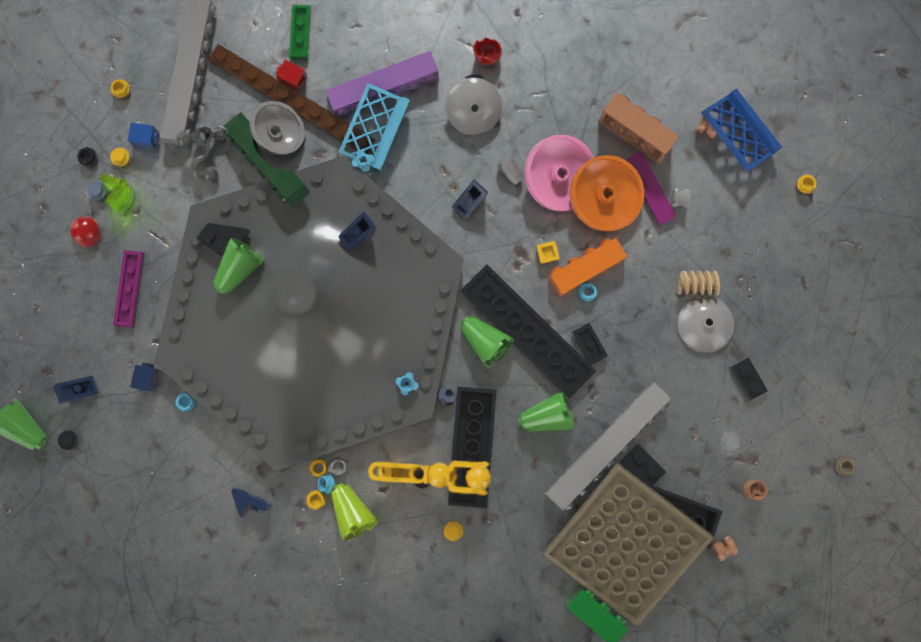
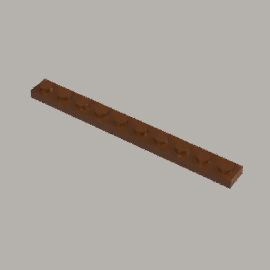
(282, 93)

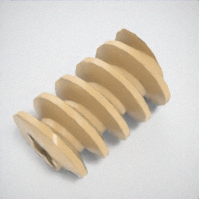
(698, 281)

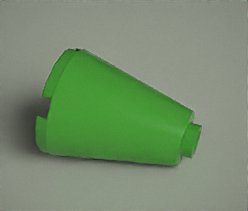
(236, 265)
(486, 340)
(548, 415)
(20, 427)

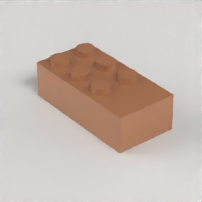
(638, 128)

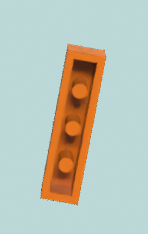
(587, 267)

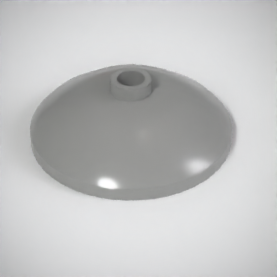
(471, 92)
(281, 120)
(693, 326)

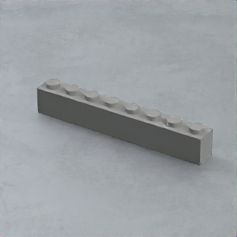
(188, 69)
(607, 446)

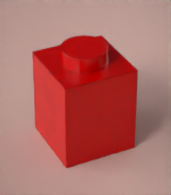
(291, 75)

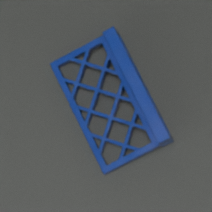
(750, 124)

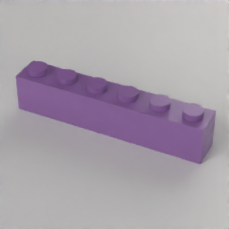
(394, 79)

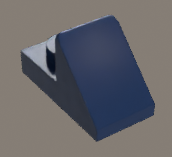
(470, 199)
(357, 231)
(75, 390)
(244, 499)

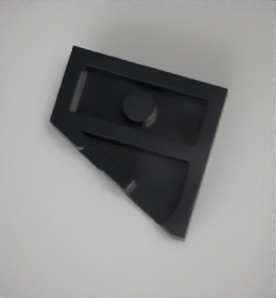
(217, 236)
(642, 465)

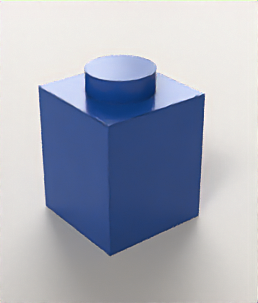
(143, 136)

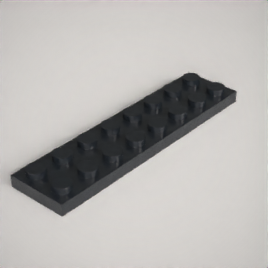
(529, 331)

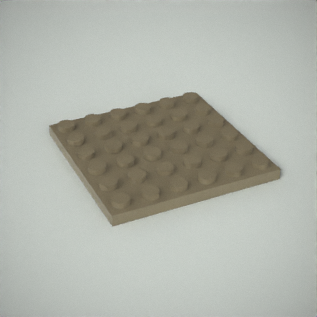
(627, 544)

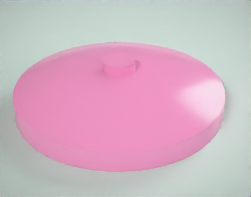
(552, 168)

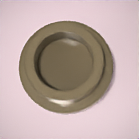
(845, 466)

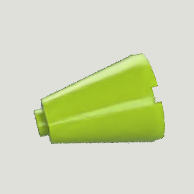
(351, 513)

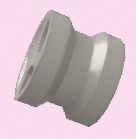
(680, 198)

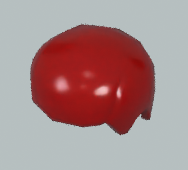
(487, 51)
(85, 231)

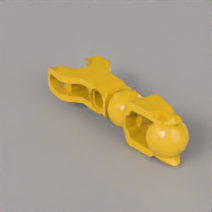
(437, 475)

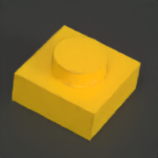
(547, 252)

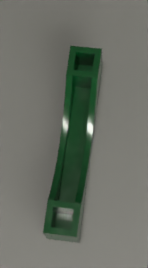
(288, 184)

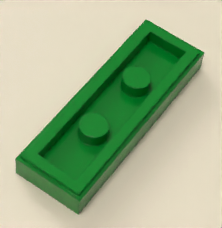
(300, 32)

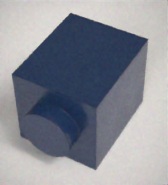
(144, 377)

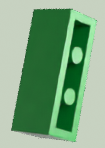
(597, 615)

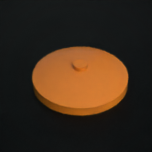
(607, 193)

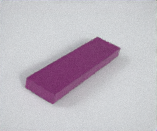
(653, 192)
(128, 289)

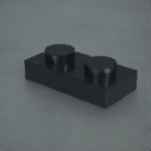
(589, 344)
(749, 379)

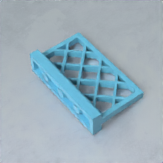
(389, 133)

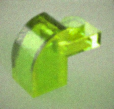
(122, 196)

